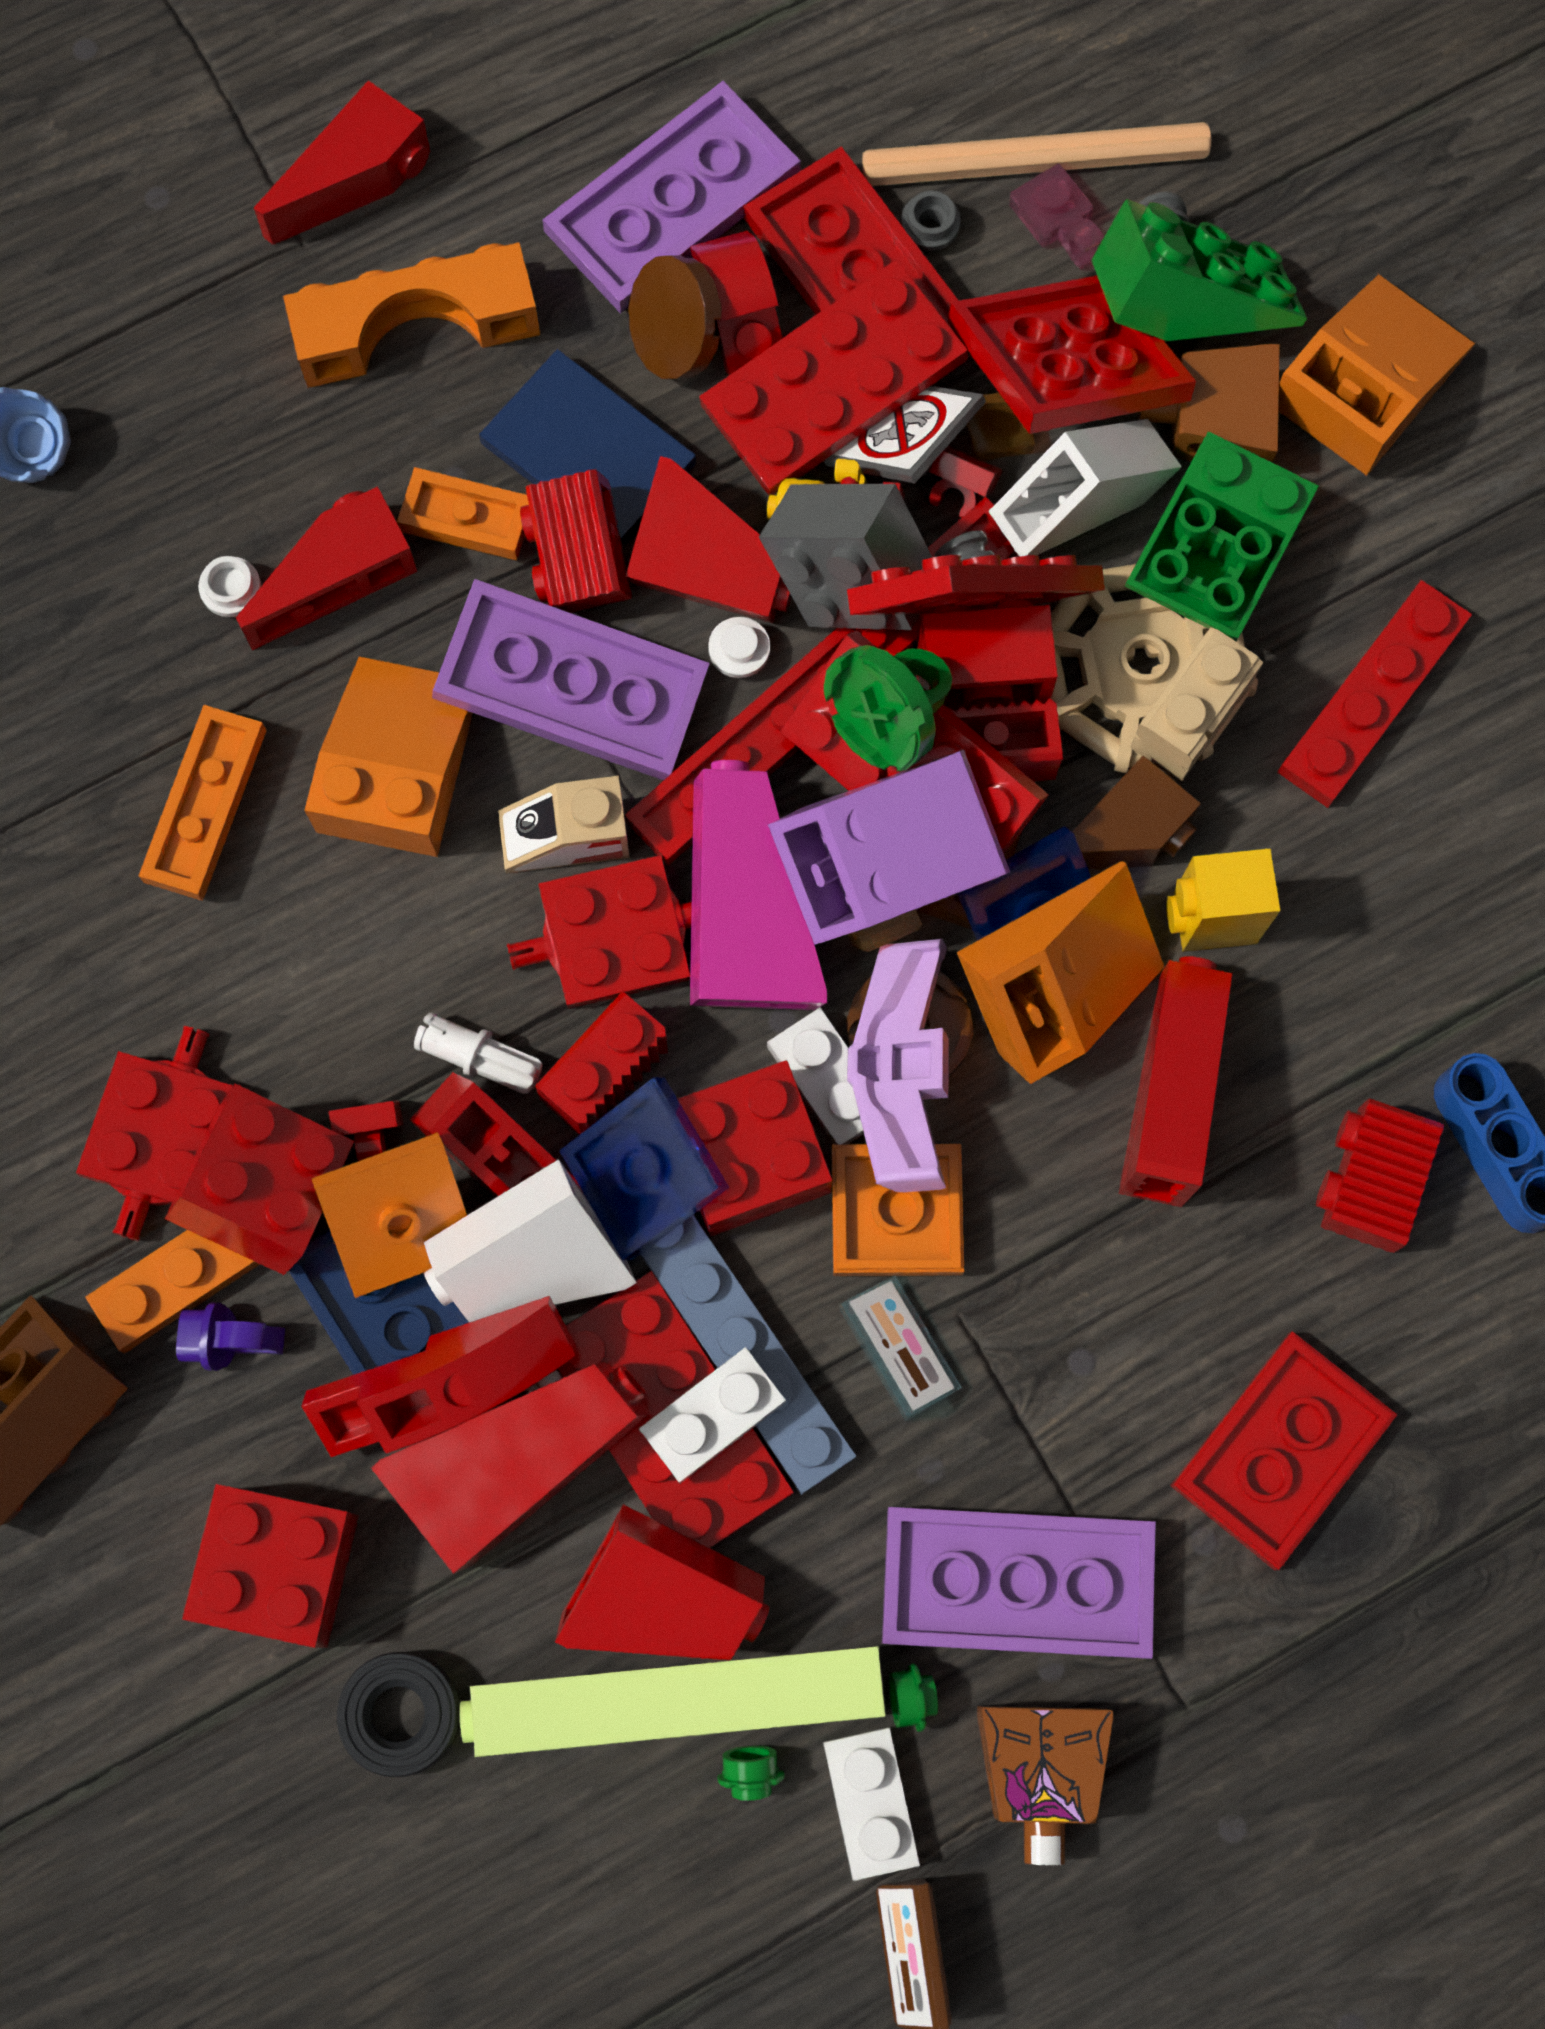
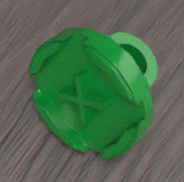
(883, 705)

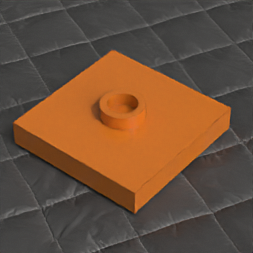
(388, 1209)
(891, 1230)

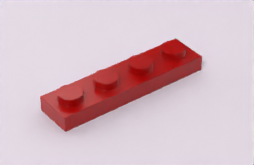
(1374, 693)

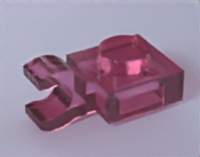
(1059, 210)

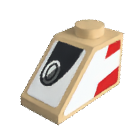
(565, 826)

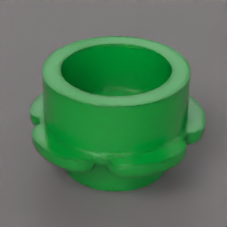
(912, 1697)
(750, 1772)

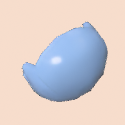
(31, 436)

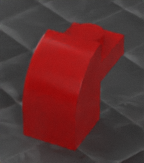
(745, 294)

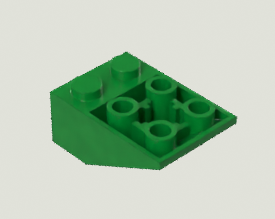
(1190, 278)
(1221, 536)

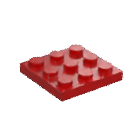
(1064, 356)

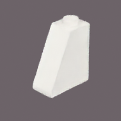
(1083, 484)
(524, 1248)

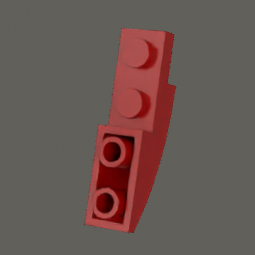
(446, 1384)

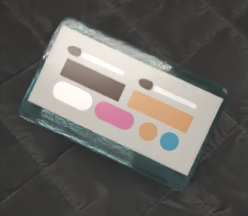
(899, 1347)

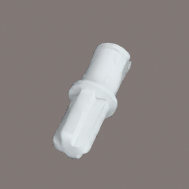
(478, 1053)

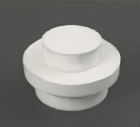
(228, 585)
(739, 647)

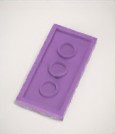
(670, 192)
(570, 680)
(1019, 1582)

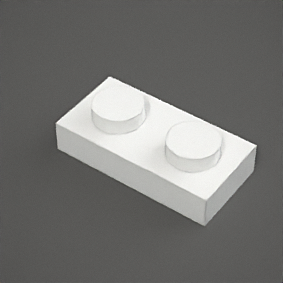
(820, 1072)
(712, 1415)
(871, 1804)

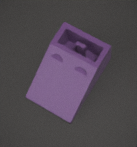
(888, 847)

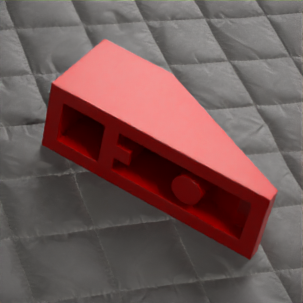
(349, 165)
(335, 563)
(481, 1136)

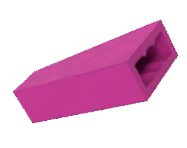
(745, 917)

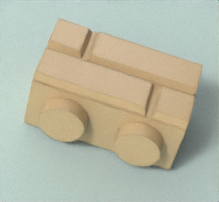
(1196, 703)

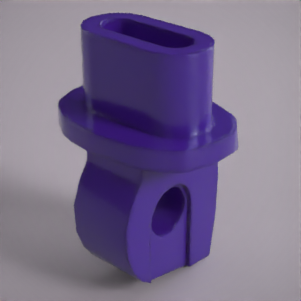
(215, 1336)

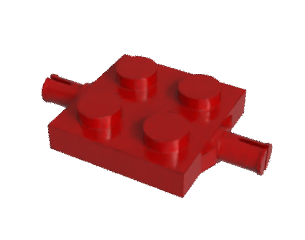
(610, 932)
(151, 1128)

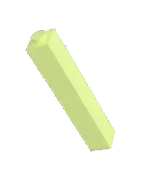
(673, 1701)

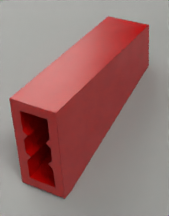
(1177, 1084)
(502, 1466)

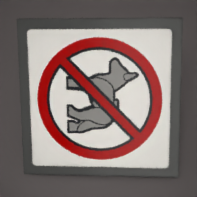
(913, 435)

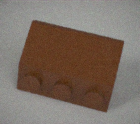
(48, 1399)

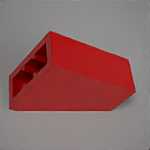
(703, 550)
(662, 1596)

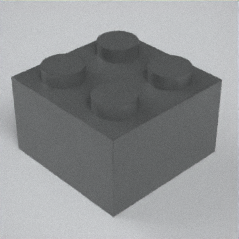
(833, 541)

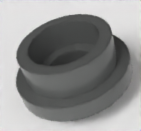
(936, 207)

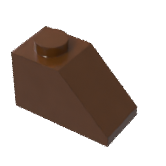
(1138, 820)

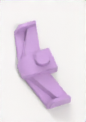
(900, 1065)

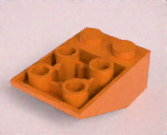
(1370, 373)
(1063, 972)

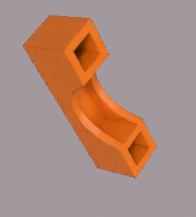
(344, 321)

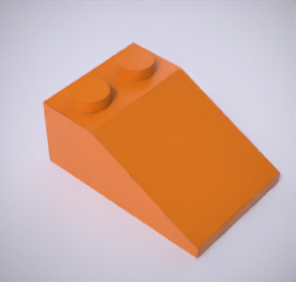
(389, 760)

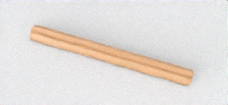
(1036, 154)

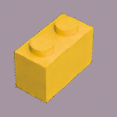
(1224, 900)

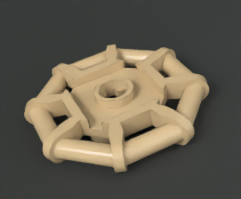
(1105, 670)

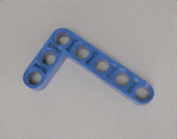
(1473, 1125)

